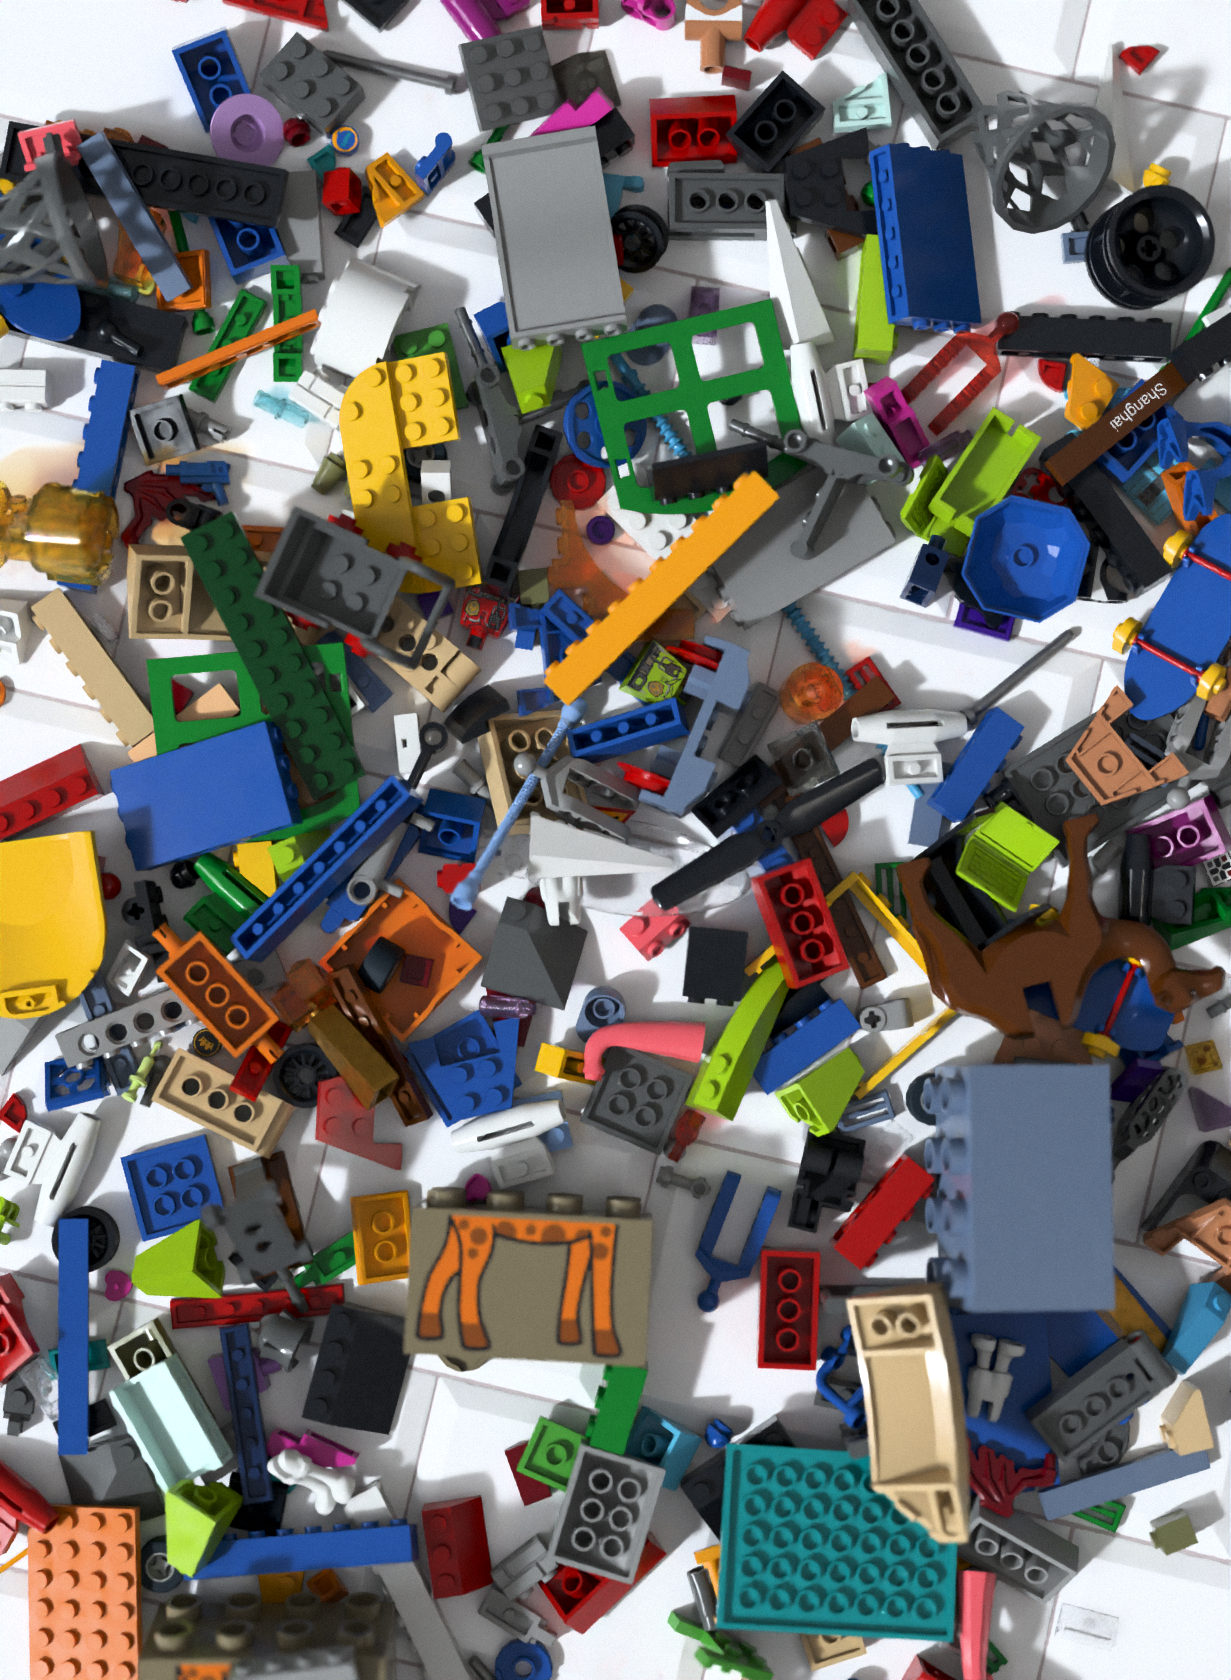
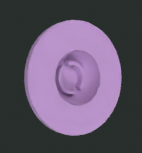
(247, 130)

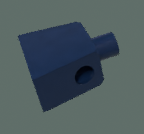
(926, 572)

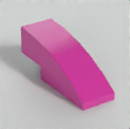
(576, 116)
(897, 419)
(314, 1445)

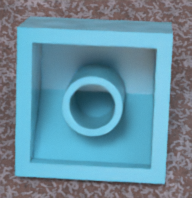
(663, 1444)

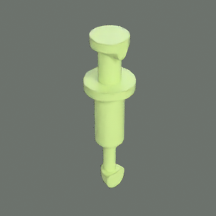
(138, 1079)

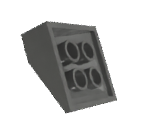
(533, 957)
(114, 1476)

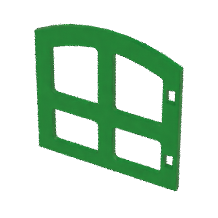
(692, 397)
(172, 733)

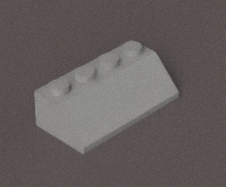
(1019, 1552)

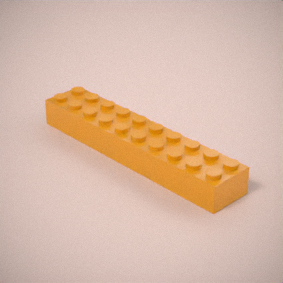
(661, 589)

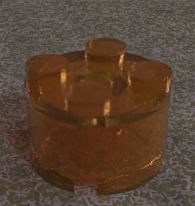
(810, 678)

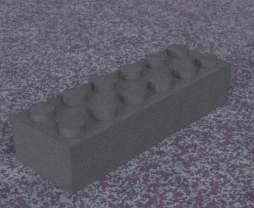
(918, 67)

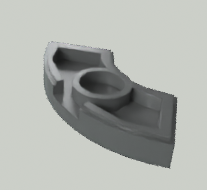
(1106, 1451)

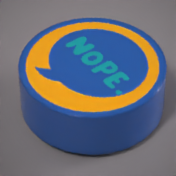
(345, 140)

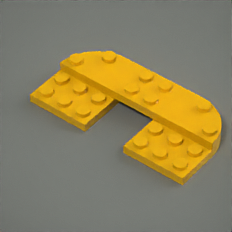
(380, 416)

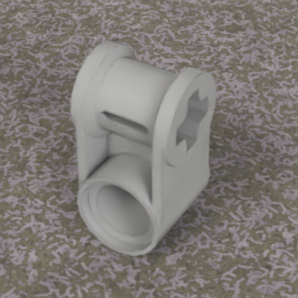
(890, 1016)

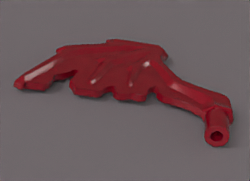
(150, 498)
(999, 1484)

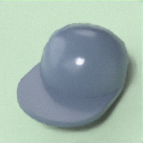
(649, 317)
(600, 1008)

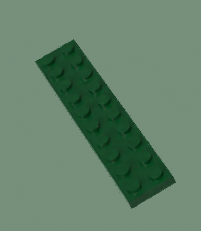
(273, 656)

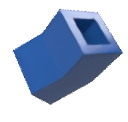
(525, 639)

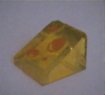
(1203, 1057)

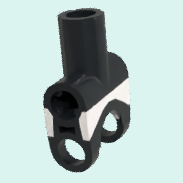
(1094, 584)

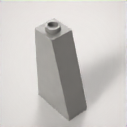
(302, 225)

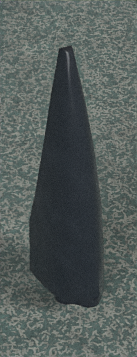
(798, 1004)

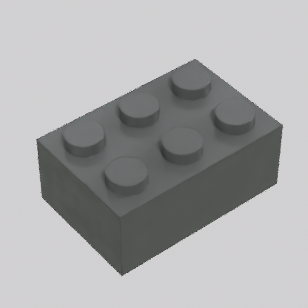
(312, 85)

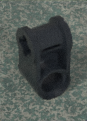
(195, 515)
(1010, 798)

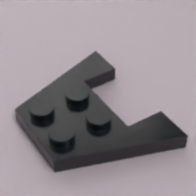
(817, 186)

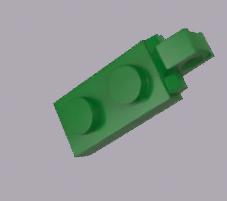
(329, 1262)

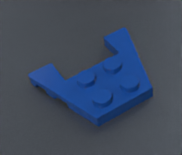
(553, 648)
(475, 1084)

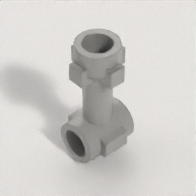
(698, 1186)

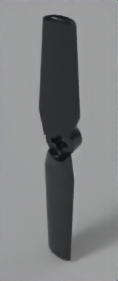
(743, 849)

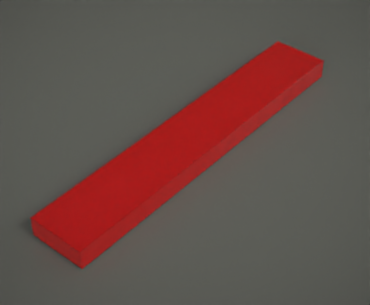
(250, 1306)

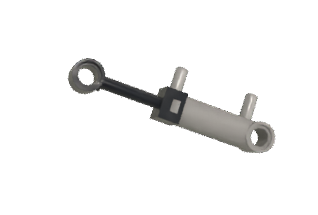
(375, 866)

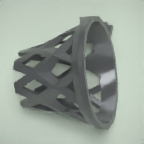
(1081, 181)
(58, 187)

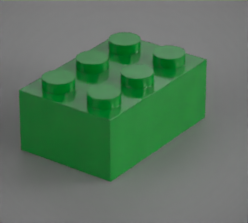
(616, 1407)

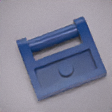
(435, 166)

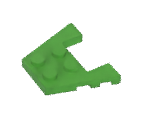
(722, 1650)

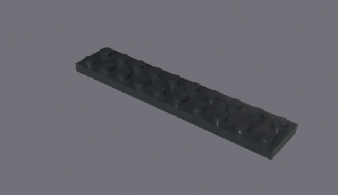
(177, 180)

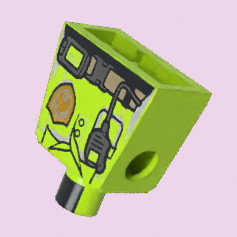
(655, 676)

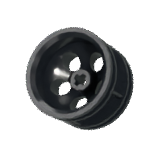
(1164, 209)

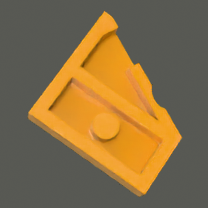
(391, 189)
(1087, 392)

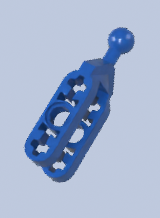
(718, 1268)

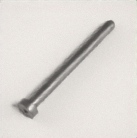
(447, 84)
(1017, 676)

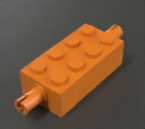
(218, 993)

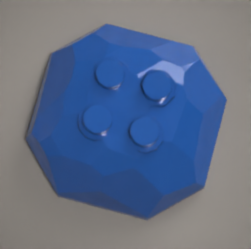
(1025, 558)

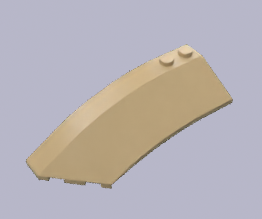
(172, 601)
(914, 1405)

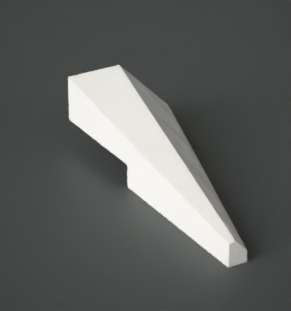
(571, 852)

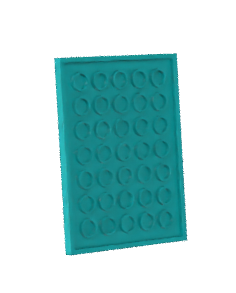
(825, 1551)

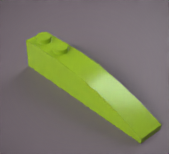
(738, 1046)

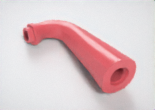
(666, 1038)
(975, 1604)

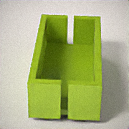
(873, 335)
(983, 471)

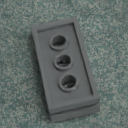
(712, 220)

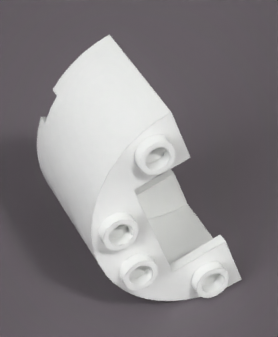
(362, 318)

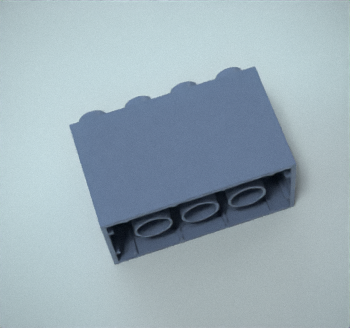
(1021, 1187)

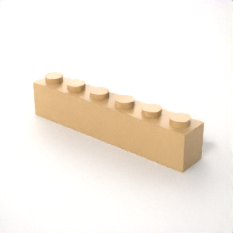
(95, 666)

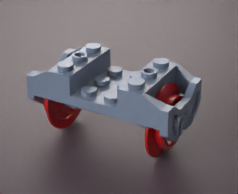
(720, 681)

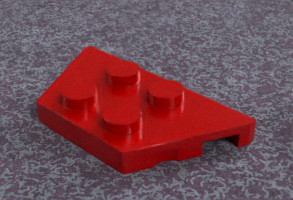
(302, 12)

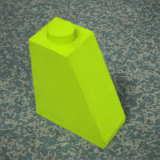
(533, 374)
(294, 851)
(823, 1092)
(181, 1265)
(197, 1522)

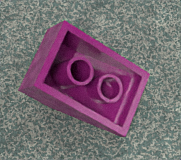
(1187, 834)

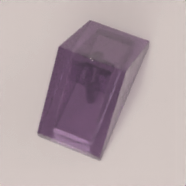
(1209, 1111)

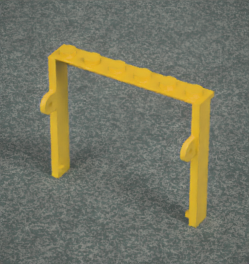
(898, 929)

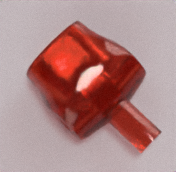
(690, 1124)

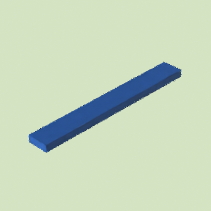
(73, 1336)

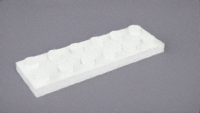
(655, 536)

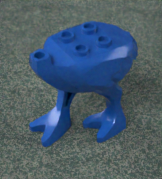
(1200, 483)

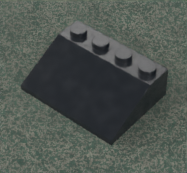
(358, 1369)
(706, 1483)

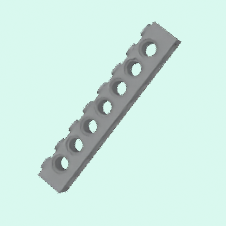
(72, 1040)

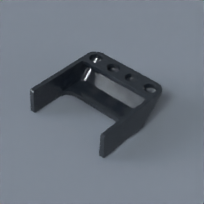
(960, 902)
(1204, 1175)

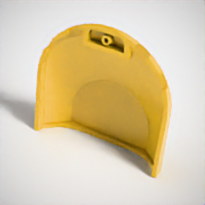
(49, 922)

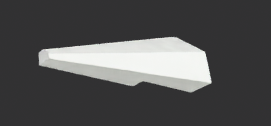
(1111, 104)
(791, 286)
(14, 628)

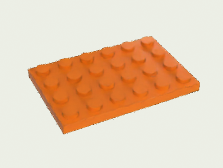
(86, 1594)

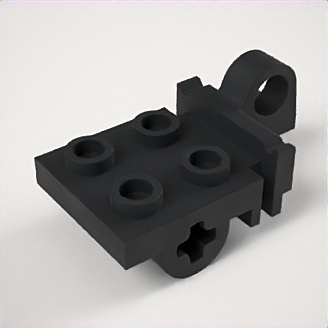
(147, 897)
(829, 1176)

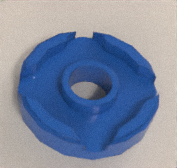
(518, 1651)

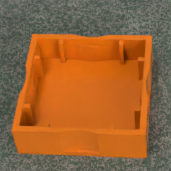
(419, 932)

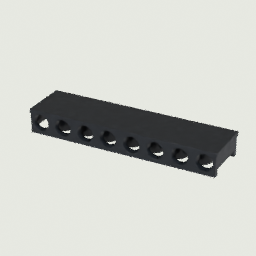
(154, 329)

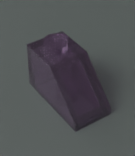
(704, 301)

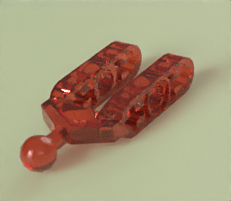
(984, 348)

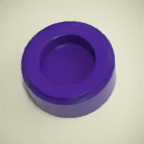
(600, 530)

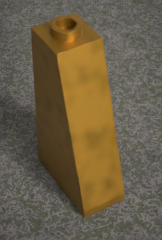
(352, 1056)
(1130, 1317)

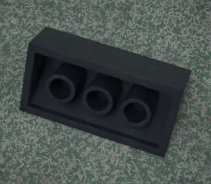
(705, 472)

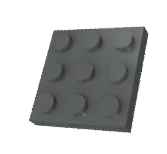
(509, 78)
(637, 1098)

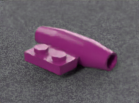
(479, 17)

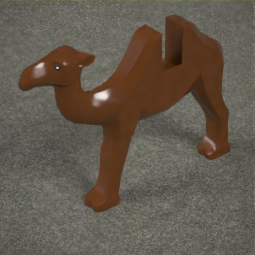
(1052, 951)

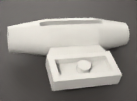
(826, 394)
(910, 741)
(514, 1140)
(55, 1163)

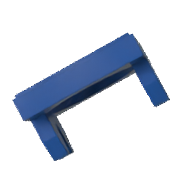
(97, 1090)

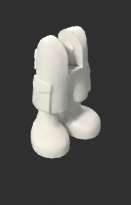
(562, 890)
(991, 1384)

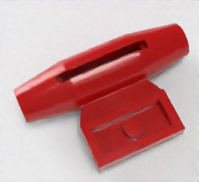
(805, 21)
(21, 1503)

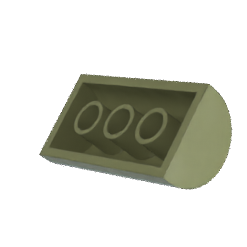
(144, 1349)

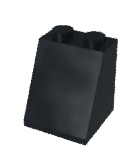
(714, 965)

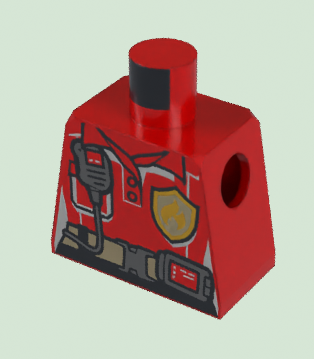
(484, 615)

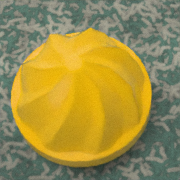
(1156, 175)

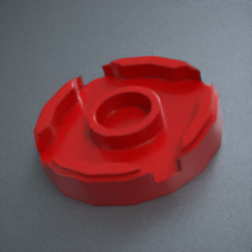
(577, 482)

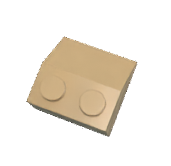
(1185, 1421)

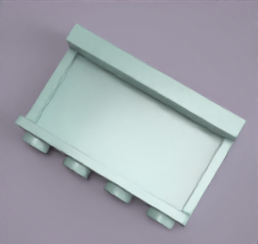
(170, 1423)

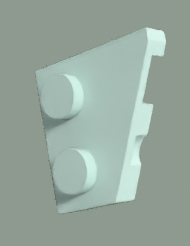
(863, 107)

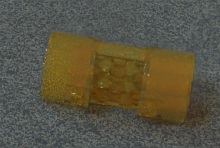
(60, 532)

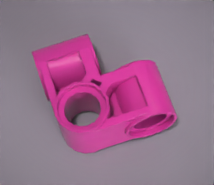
(647, 9)

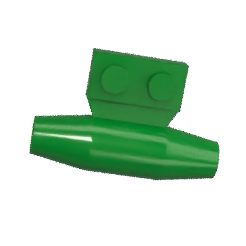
(230, 904)

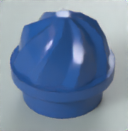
(717, 1434)

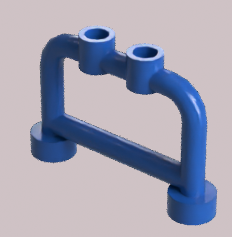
(833, 1359)

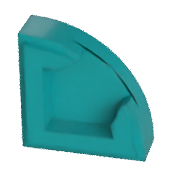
(323, 161)

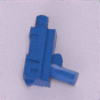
(210, 475)

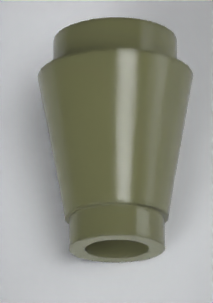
(329, 473)

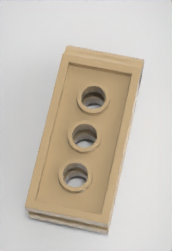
(453, 669)
(257, 1134)

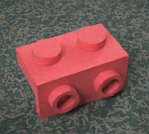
(33, 146)
(653, 934)

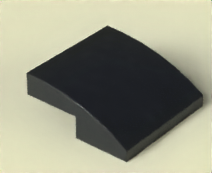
(469, 717)

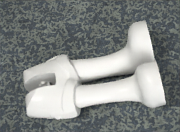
(326, 1483)

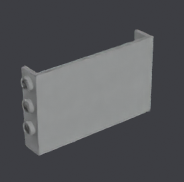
(763, 575)

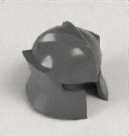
(281, 1337)

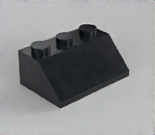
(775, 124)

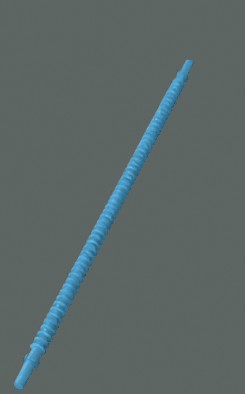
(629, 377)

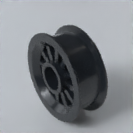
(650, 249)
(280, 1078)
(111, 1234)

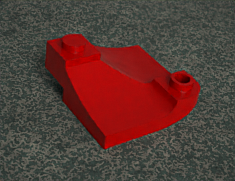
(16, 1339)

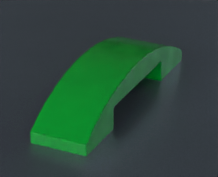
(287, 303)

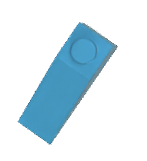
(1196, 1325)

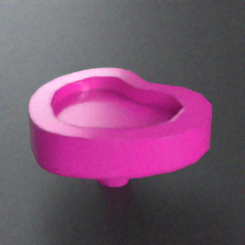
(477, 1188)
(118, 1285)

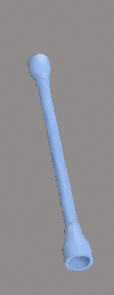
(467, 890)

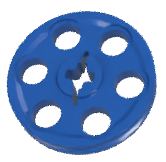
(574, 426)

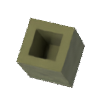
(533, 588)
(1172, 1532)

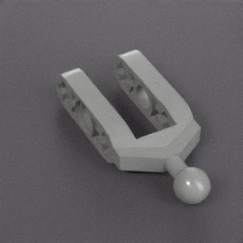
(1178, 742)
(592, 779)

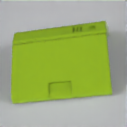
(924, 523)
(1004, 855)

